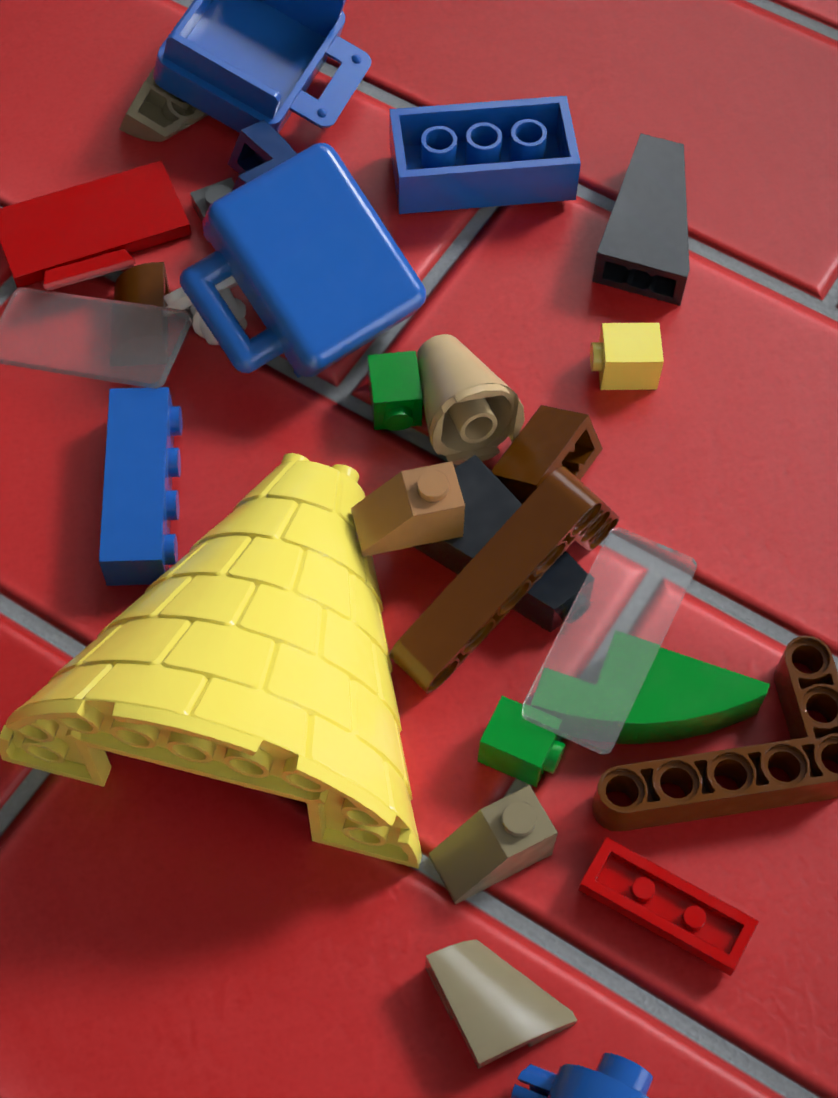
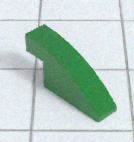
(689, 700)

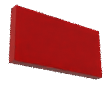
(91, 219)

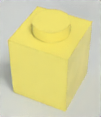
(628, 356)

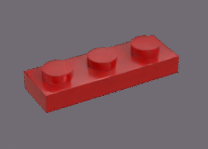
(668, 906)

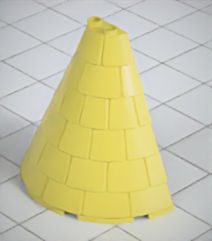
(249, 669)

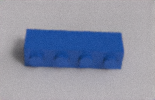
(138, 486)

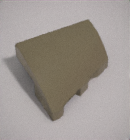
(158, 114)
(493, 1001)

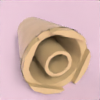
(465, 402)

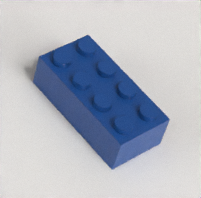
(483, 154)

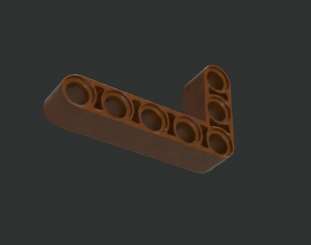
(501, 575)
(745, 765)

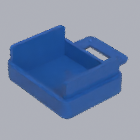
(259, 59)
(308, 264)

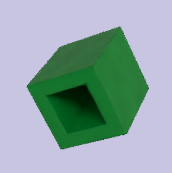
(395, 390)
(518, 745)

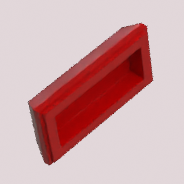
(87, 269)

